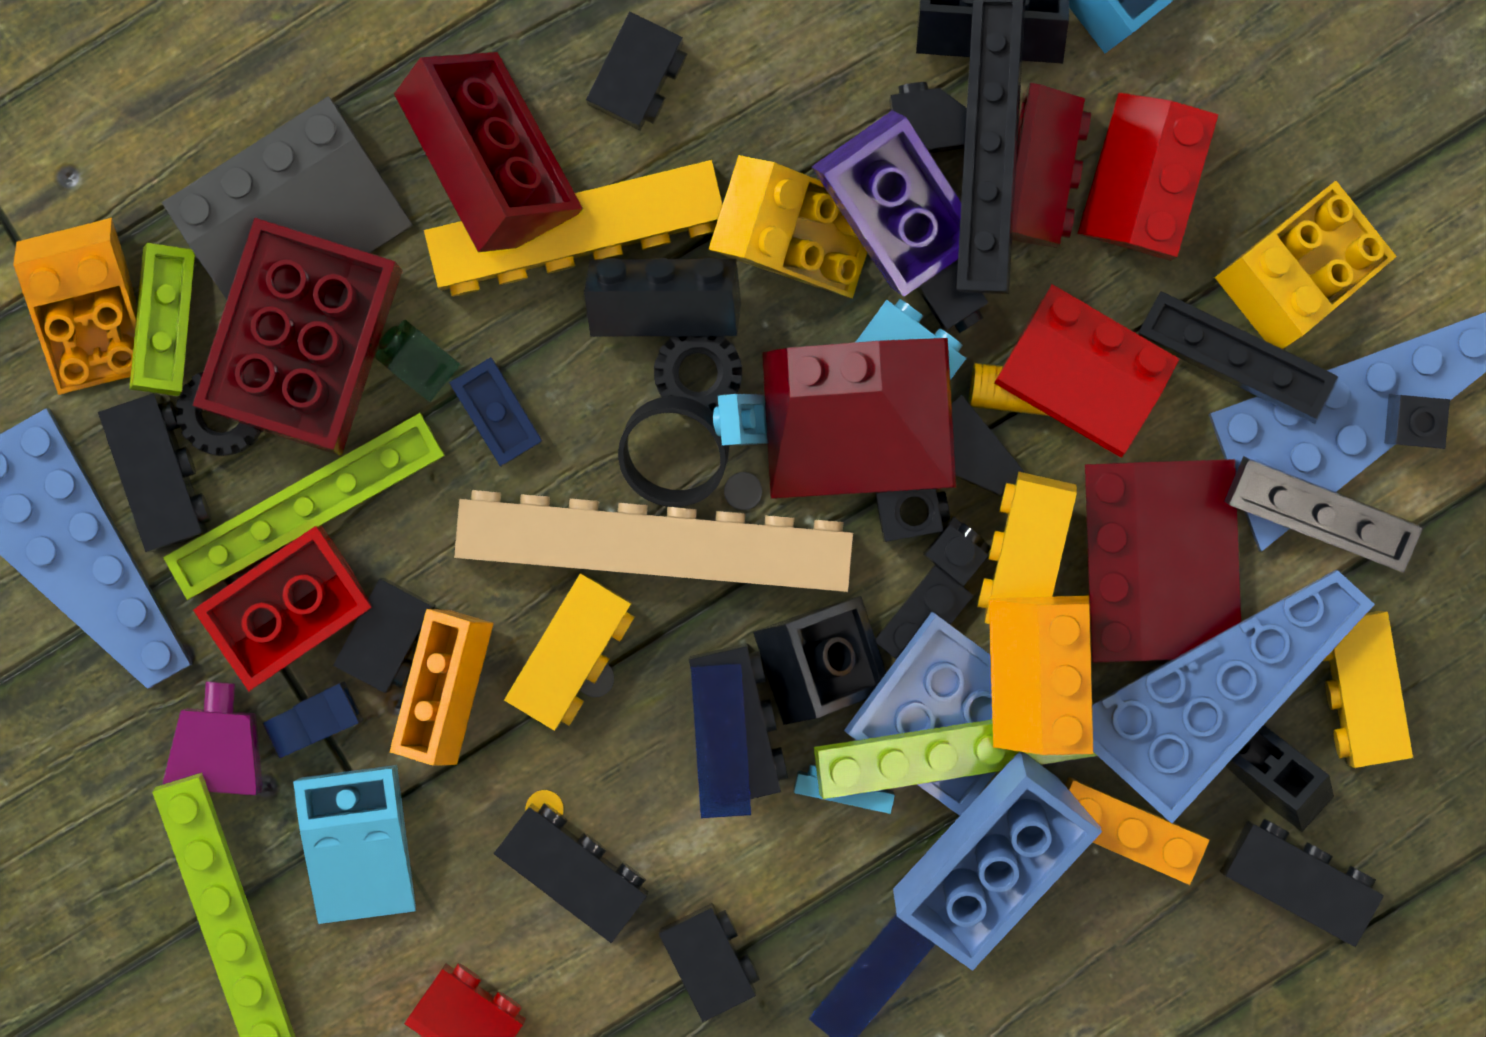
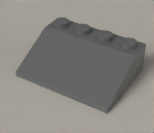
(299, 177)

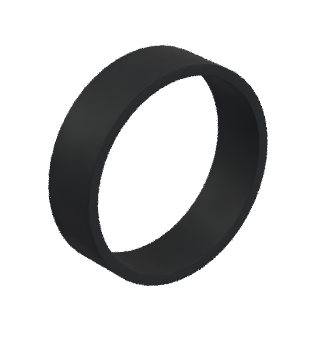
(658, 494)

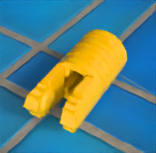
(988, 395)

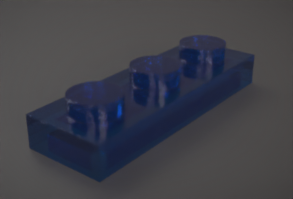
(720, 740)
(871, 980)

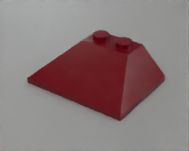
(859, 418)

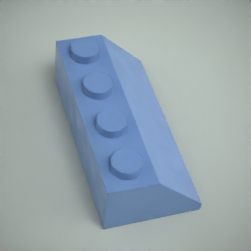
(995, 861)

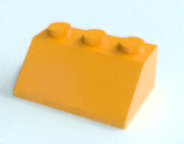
(1041, 674)

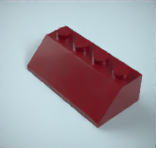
(486, 149)

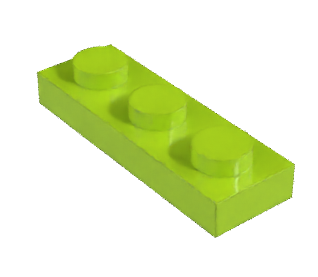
(162, 319)

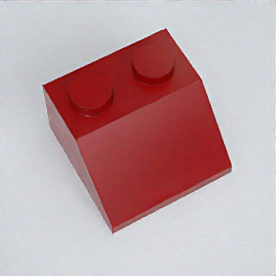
(461, 1008)

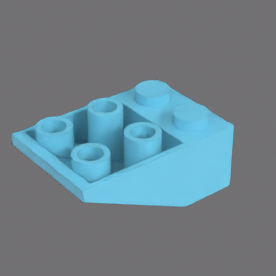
(355, 844)

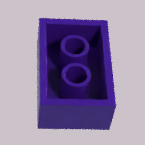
(895, 201)

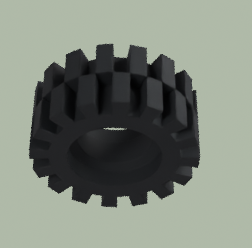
(717, 348)

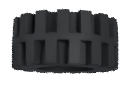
(204, 438)

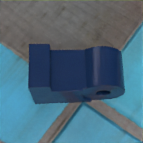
(313, 720)

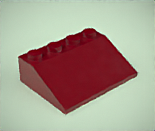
(298, 336)
(1160, 557)

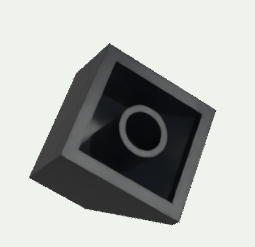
(821, 660)

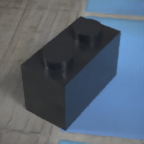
(636, 72)
(384, 637)
(708, 961)

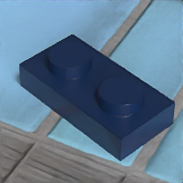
(496, 411)

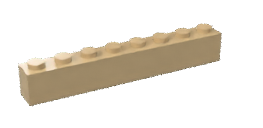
(654, 544)

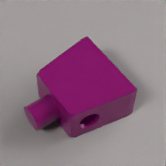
(217, 744)

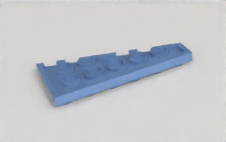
(1355, 415)
(74, 554)
(1200, 709)

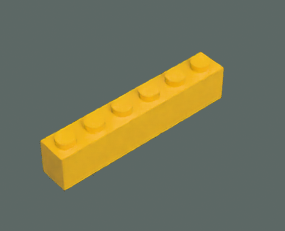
(611, 218)

